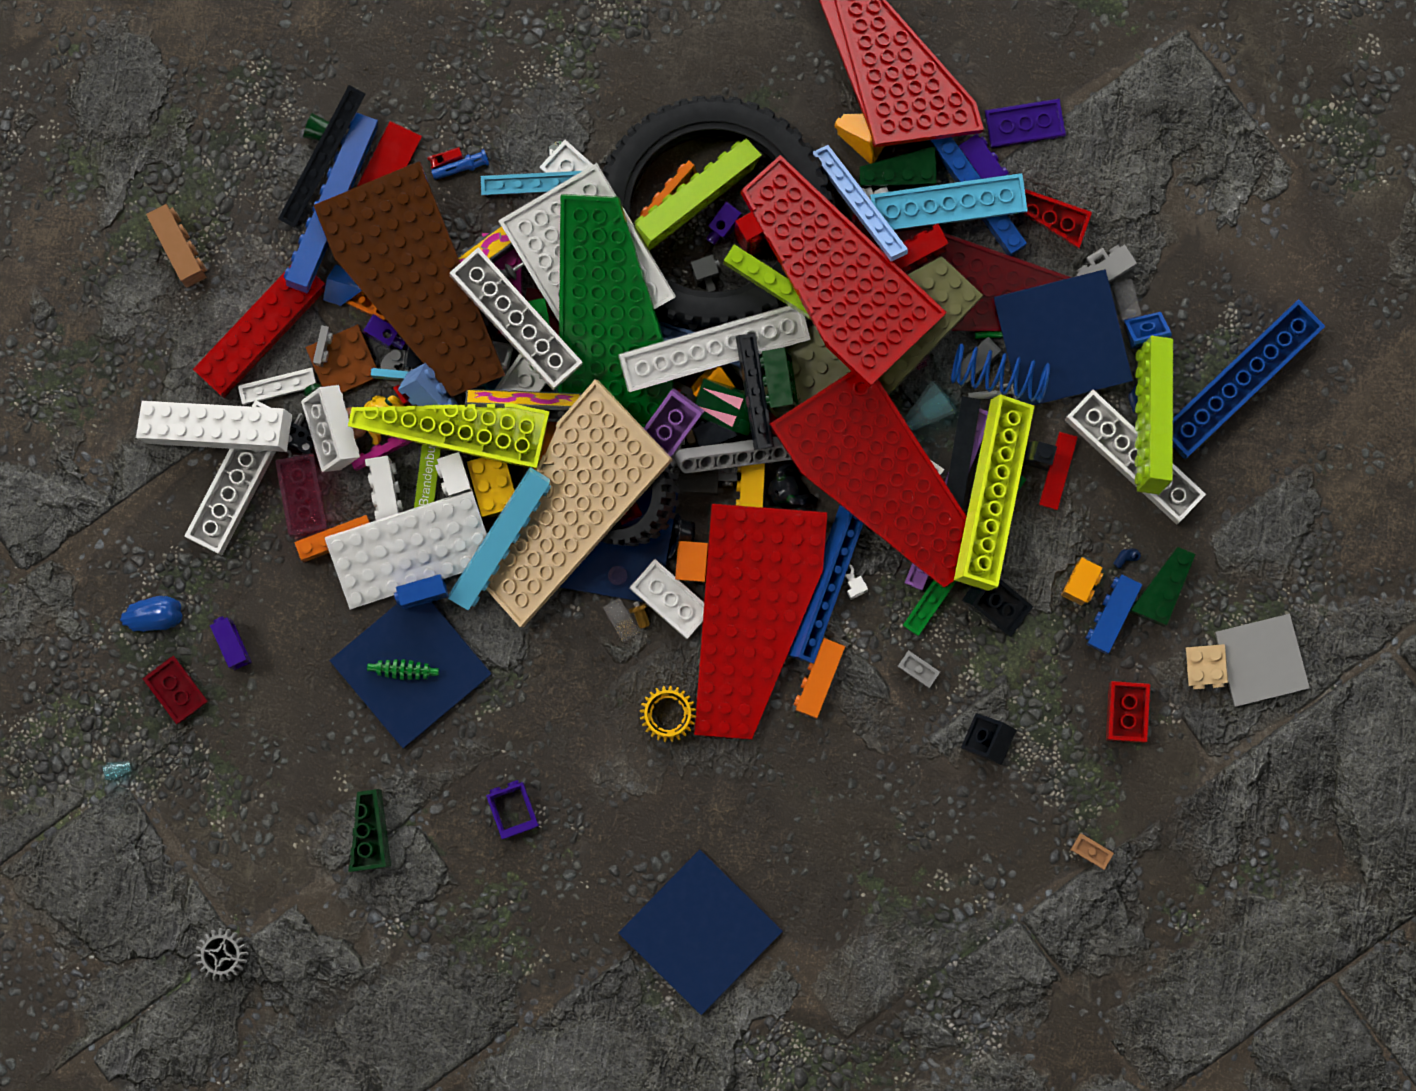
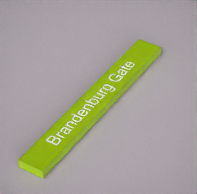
(427, 475)

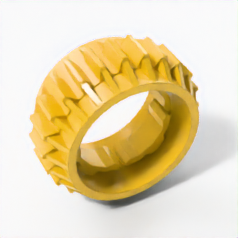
(687, 711)

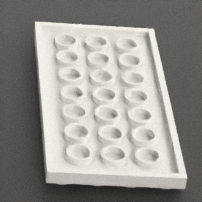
(406, 548)

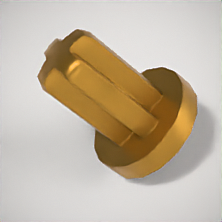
(640, 614)

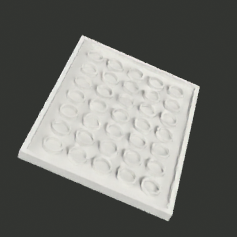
(536, 238)

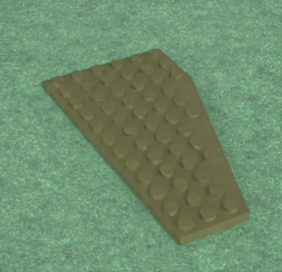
(818, 367)

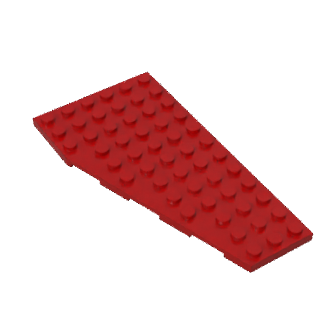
(847, 285)

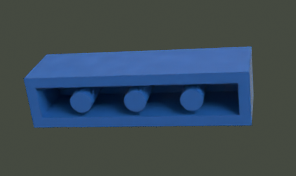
(1114, 614)

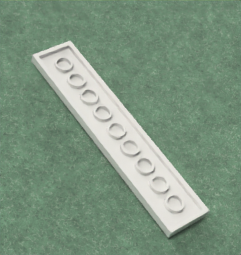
(710, 347)

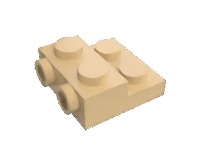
(1207, 666)

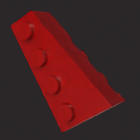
(1058, 217)
(750, 234)
(921, 247)

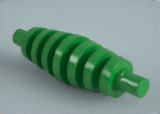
(403, 669)

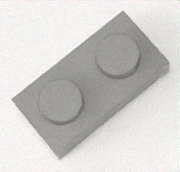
(321, 353)
(918, 669)

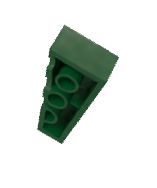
(1163, 591)

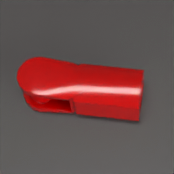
(449, 157)

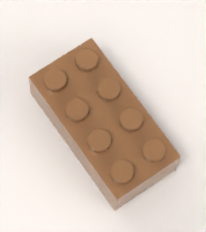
(177, 247)

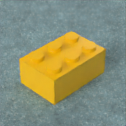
(491, 485)

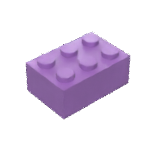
(673, 421)

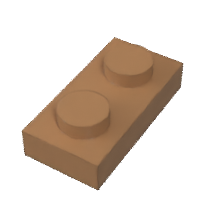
(1092, 851)

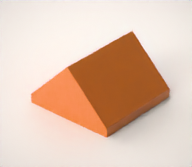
(692, 561)

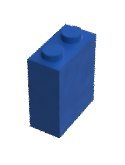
(421, 592)

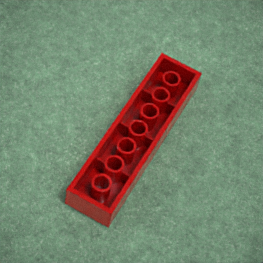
(255, 334)

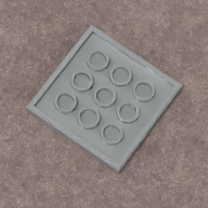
(1263, 660)

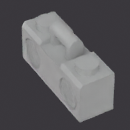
(1116, 263)

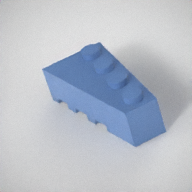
(425, 388)

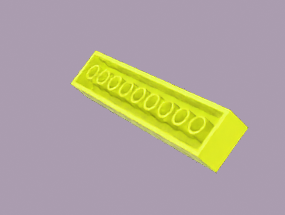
(994, 493)

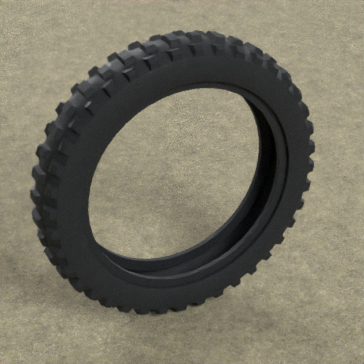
(710, 119)

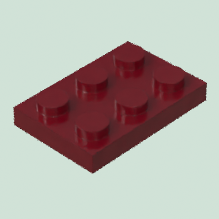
(175, 690)

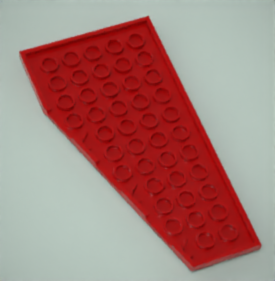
(874, 467)
(755, 597)

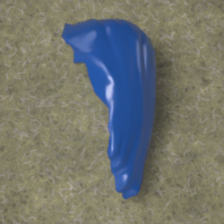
(152, 614)

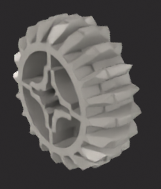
(223, 946)

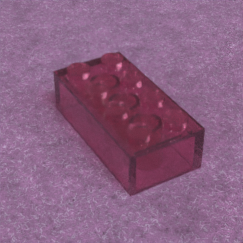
(302, 495)

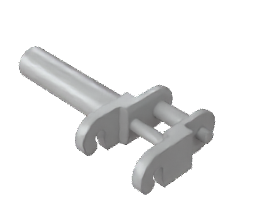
(986, 395)

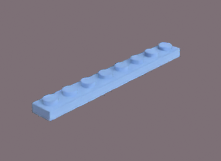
(860, 204)

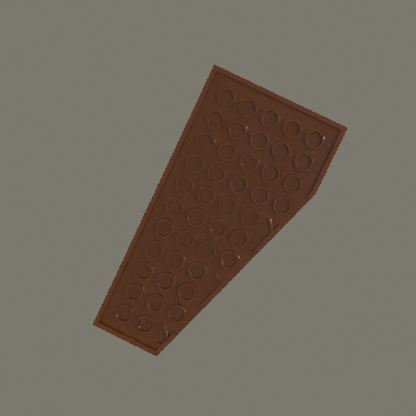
(401, 259)

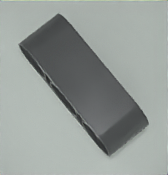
(982, 354)

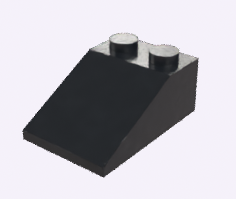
(999, 606)

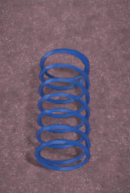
(956, 371)

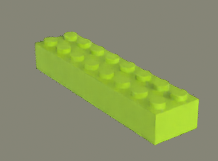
(697, 194)
(1154, 415)

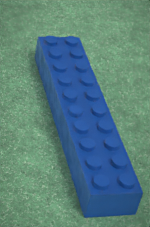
(1244, 377)

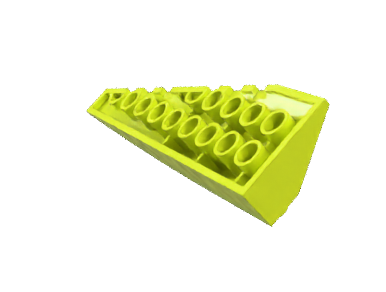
(497, 434)

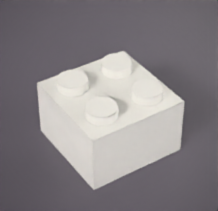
(454, 474)

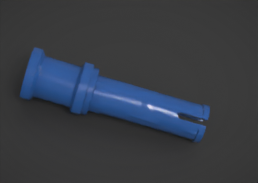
(461, 165)

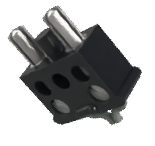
(299, 444)

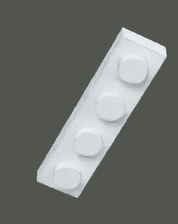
(276, 386)

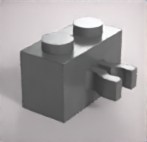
(706, 272)

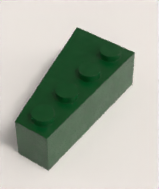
(901, 172)
(369, 834)

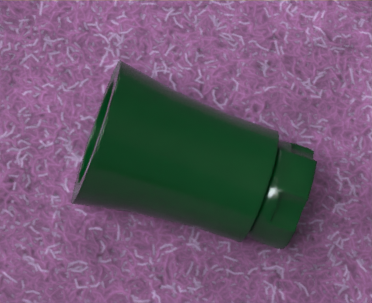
(315, 127)

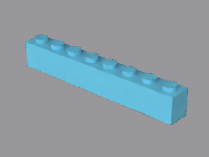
(499, 538)

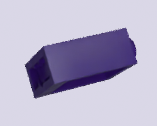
(230, 643)
(497, 792)

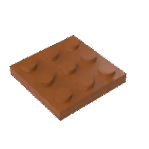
(348, 361)

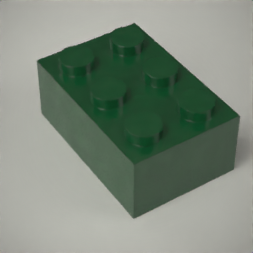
(779, 379)

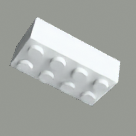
(329, 428)

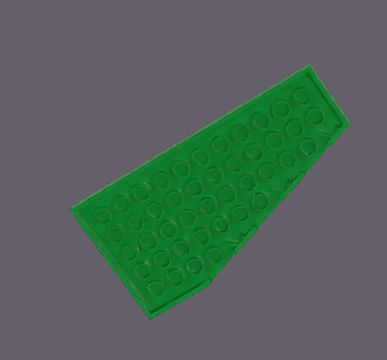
(604, 301)

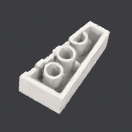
(384, 487)

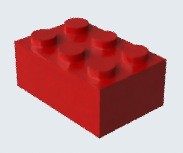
(1127, 712)

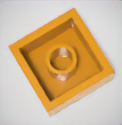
(1082, 581)

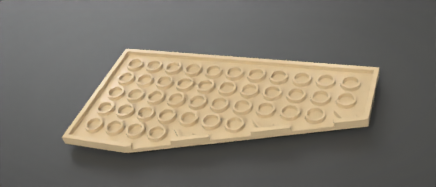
(596, 473)

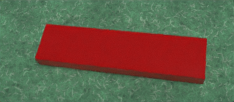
(1058, 471)

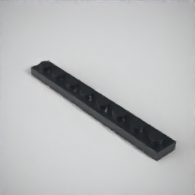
(322, 156)

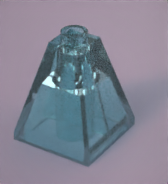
(930, 408)

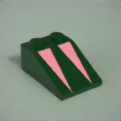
(724, 406)

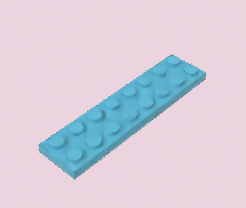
(952, 202)

